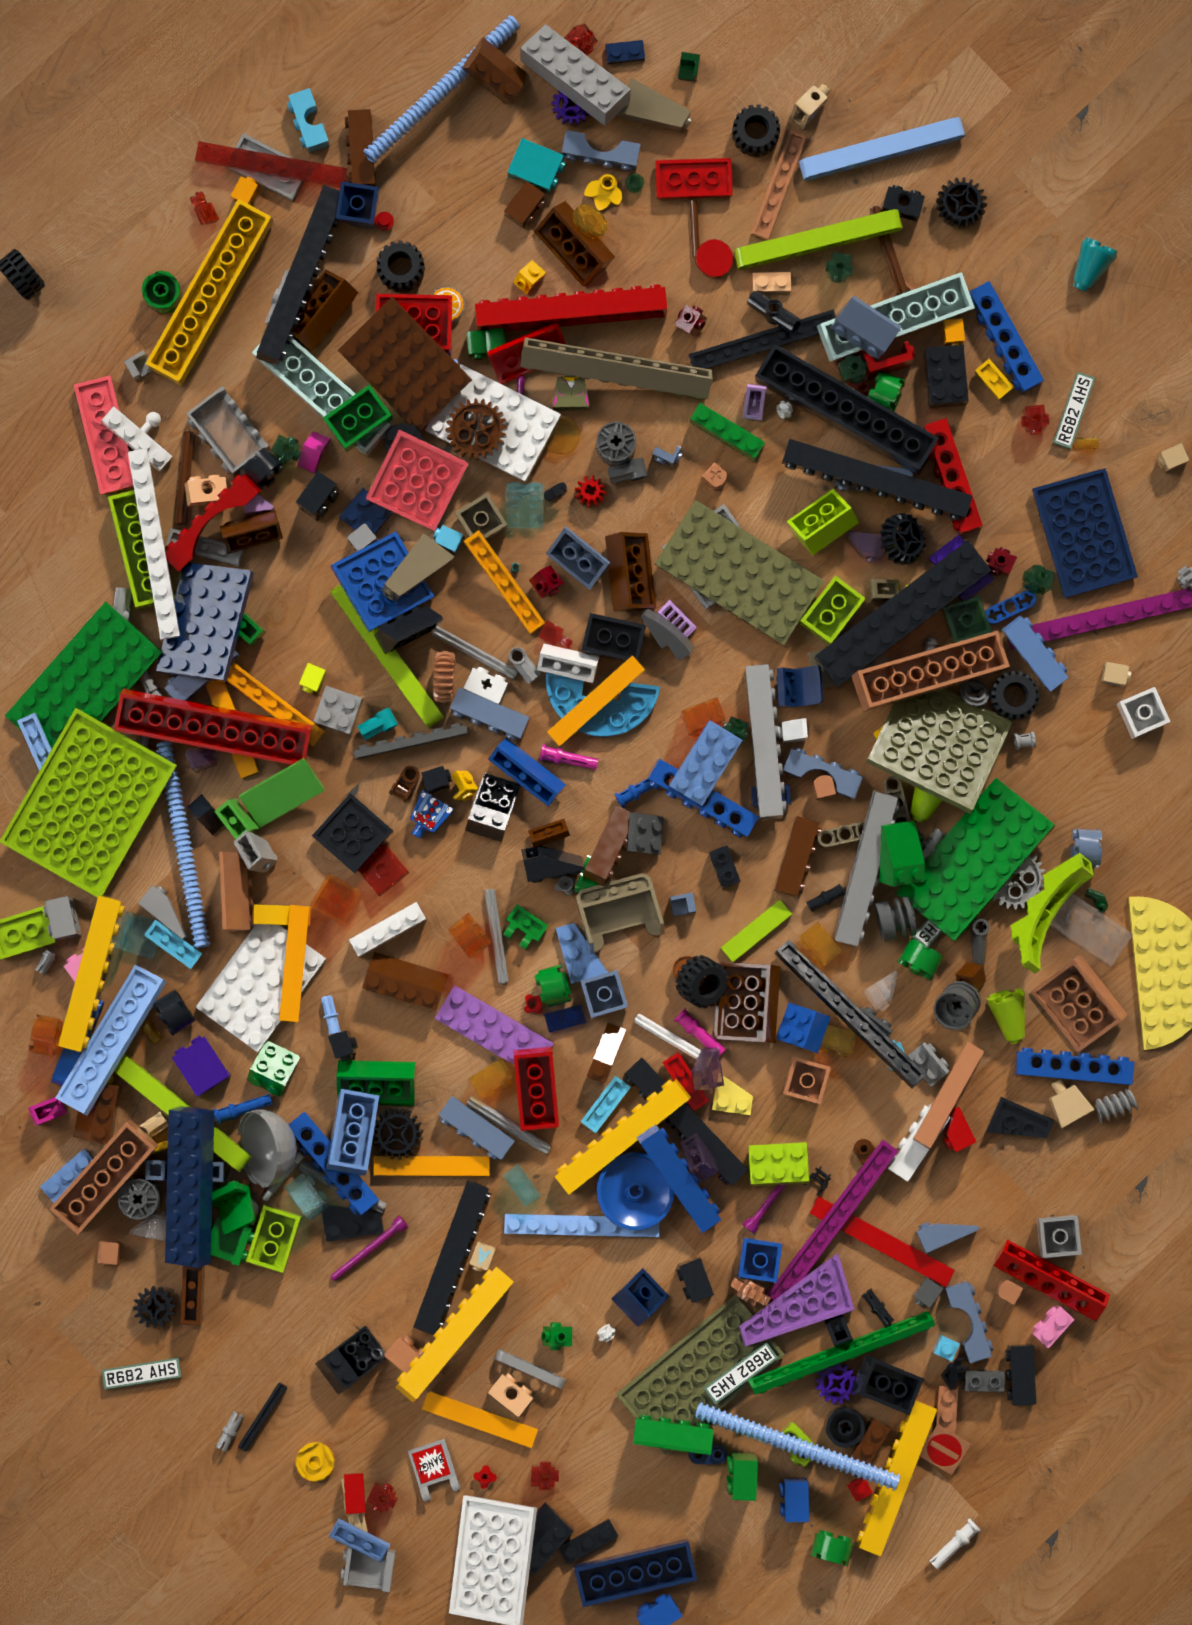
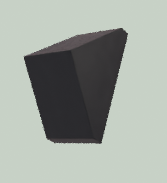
(205, 814)
(838, 1330)

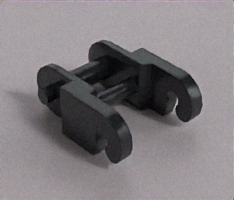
(555, 491)
(824, 1184)

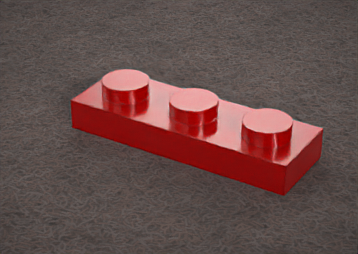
(679, 1070)

